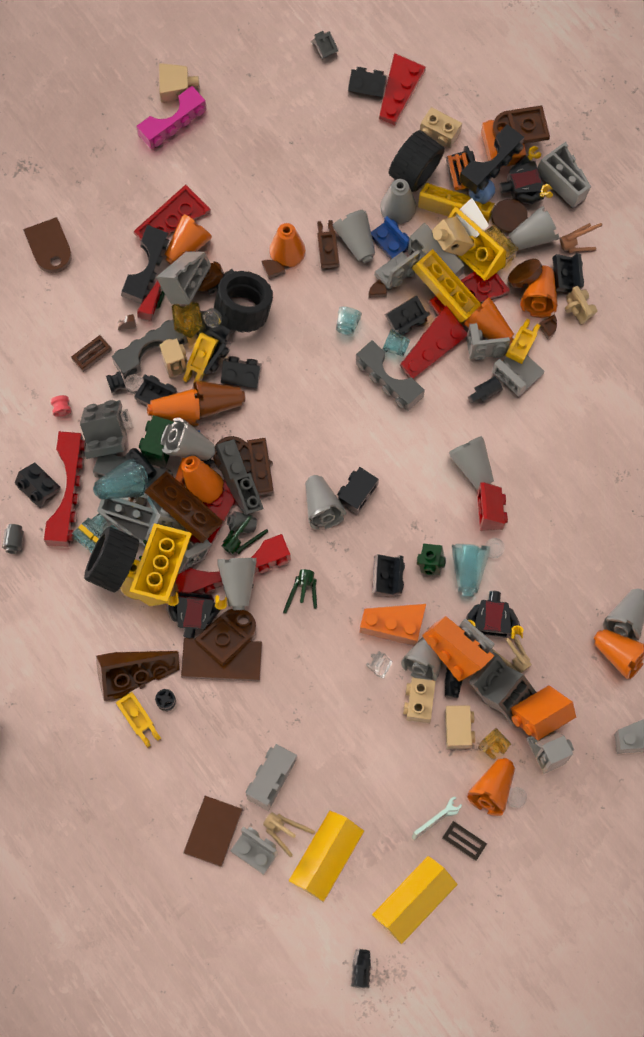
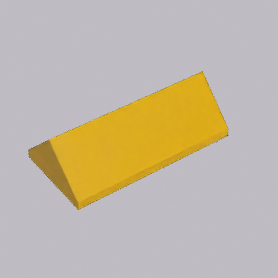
(444, 200)
(486, 255)
(446, 286)
(160, 565)
(326, 855)
(415, 899)

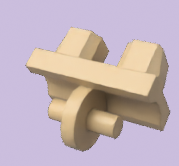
(578, 305)

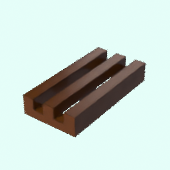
(94, 359)

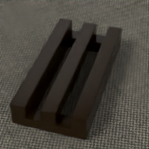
(450, 831)

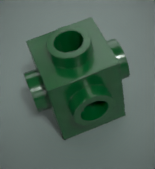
(431, 559)

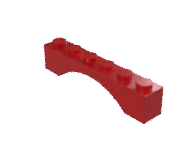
(59, 526)
(271, 553)

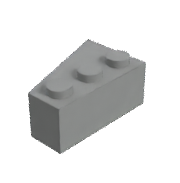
(564, 176)
(424, 242)
(184, 277)
(129, 517)
(630, 738)
(551, 750)
(271, 776)

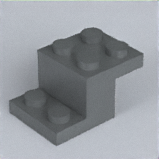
(103, 429)
(501, 686)

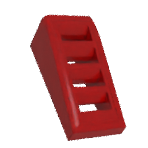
(148, 307)

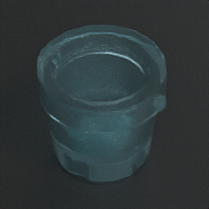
(347, 320)
(396, 343)

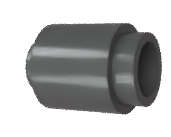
(236, 519)
(13, 538)

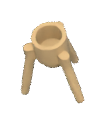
(521, 661)
(274, 824)

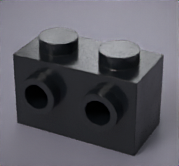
(358, 490)

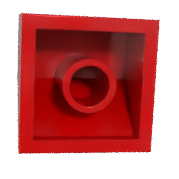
(491, 507)

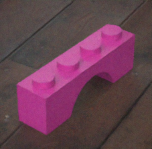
(155, 131)

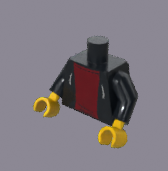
(525, 181)
(193, 610)
(495, 617)

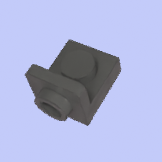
(325, 44)

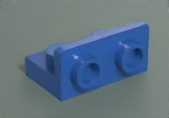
(390, 238)

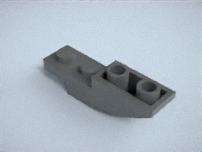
(237, 479)

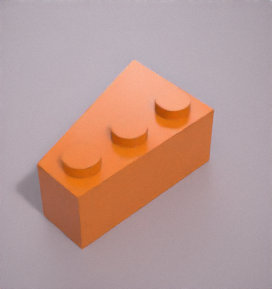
(394, 622)
(456, 649)

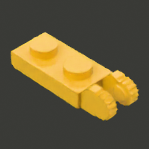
(522, 342)
(200, 357)
(137, 717)

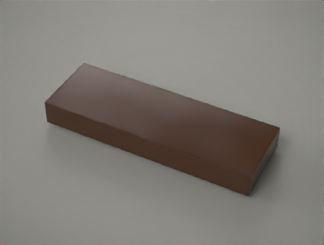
(260, 466)

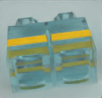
(90, 531)

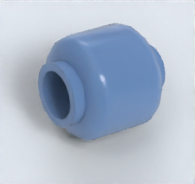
(485, 195)

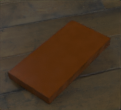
(184, 507)
(200, 665)

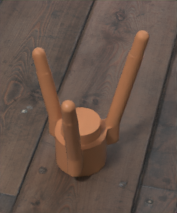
(569, 241)

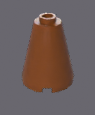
(217, 397)

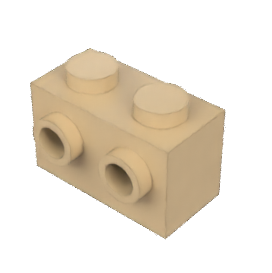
(441, 127)
(173, 357)
(420, 700)
(458, 727)

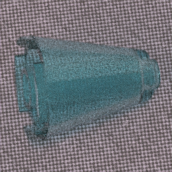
(122, 482)
(469, 566)

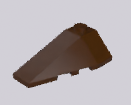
(127, 671)

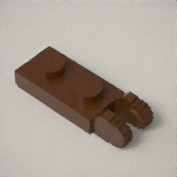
(327, 246)

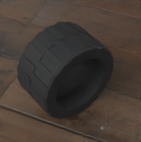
(416, 160)
(244, 285)
(111, 559)

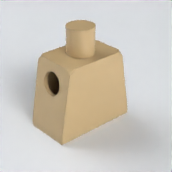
(174, 81)
(452, 236)

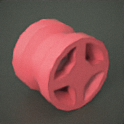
(60, 406)

